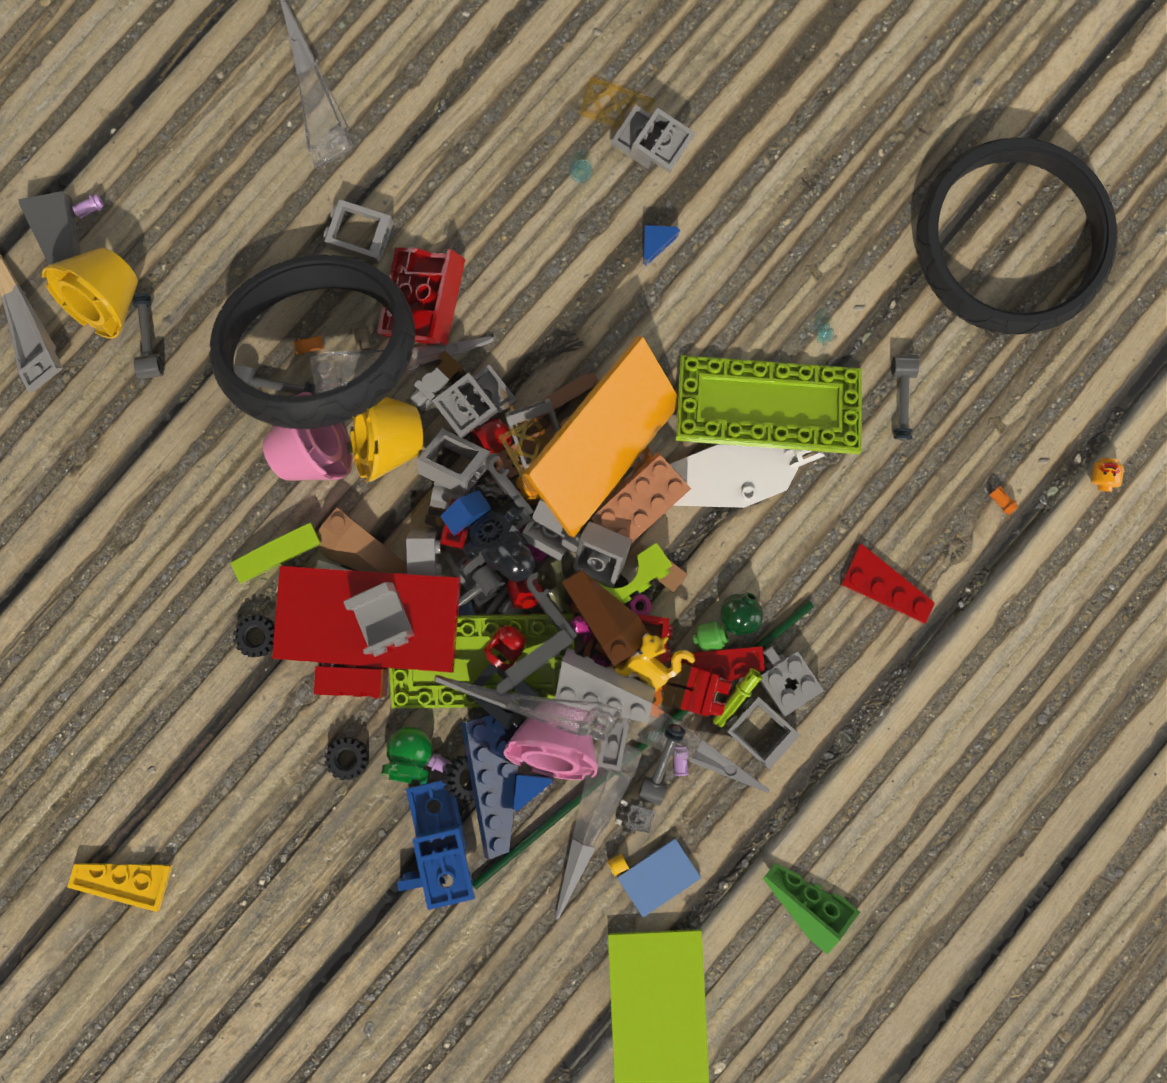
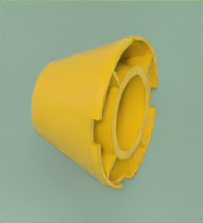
(94, 289)
(386, 438)

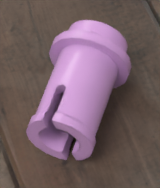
(88, 206)
(438, 763)
(680, 766)

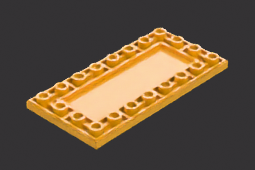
(603, 437)

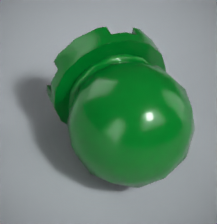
(408, 754)

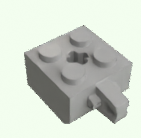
(599, 553)
(793, 668)

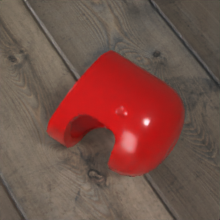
(488, 435)
(508, 642)

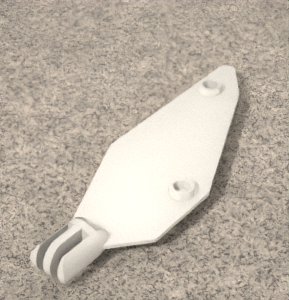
(738, 474)

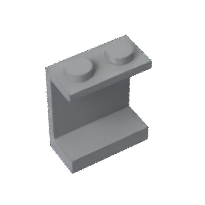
(380, 618)

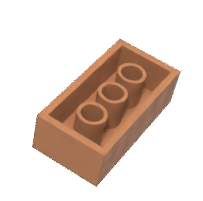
(641, 498)

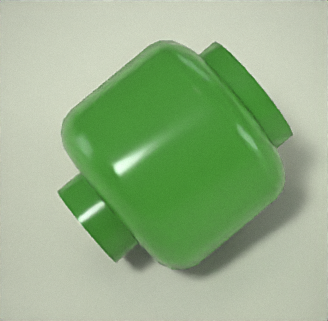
(711, 636)

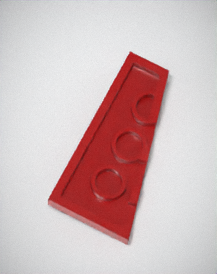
(882, 584)
(728, 662)

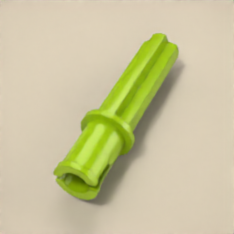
(742, 691)

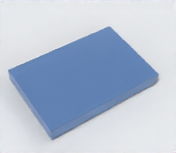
(658, 877)

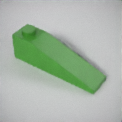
(818, 913)

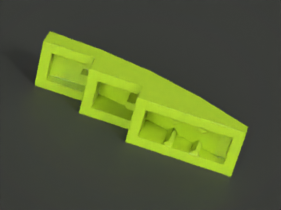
(275, 553)

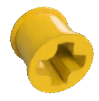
(618, 864)

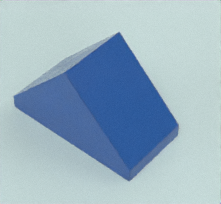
(657, 240)
(465, 512)
(528, 787)

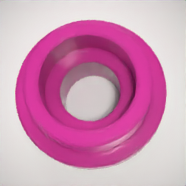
(640, 598)

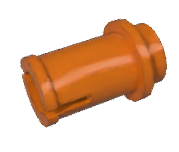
(308, 345)
(1004, 500)

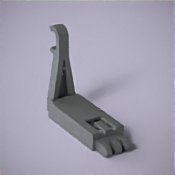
(515, 500)
(544, 652)

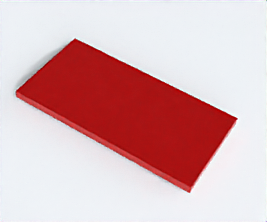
(319, 628)

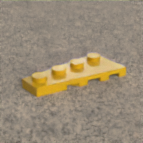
(127, 883)

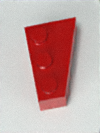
(350, 681)

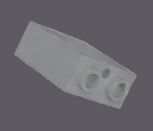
(380, 238)
(528, 412)
(458, 483)
(778, 748)

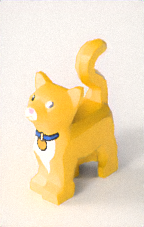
(647, 667)

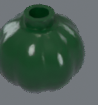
(741, 613)

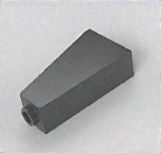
(52, 225)

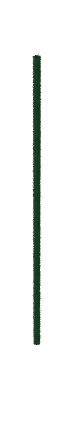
(574, 801)

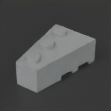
(423, 552)

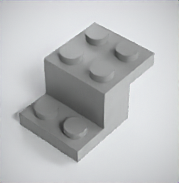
(652, 138)
(474, 400)
(545, 532)

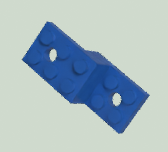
(440, 845)

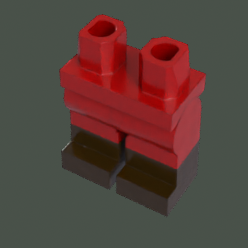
(702, 692)

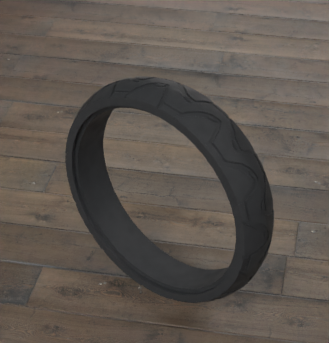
(1070, 171)
(296, 277)

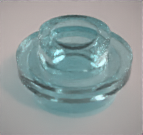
(580, 164)
(825, 334)

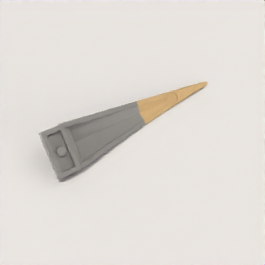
(31, 342)

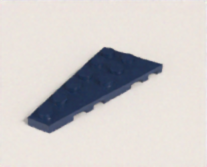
(492, 780)

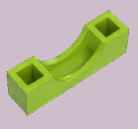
(651, 564)

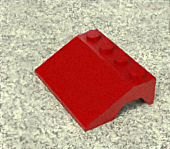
(431, 289)

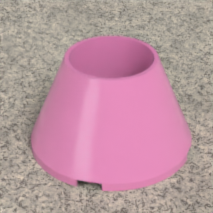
(308, 452)
(552, 751)

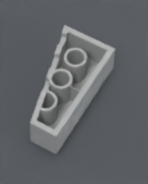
(587, 681)

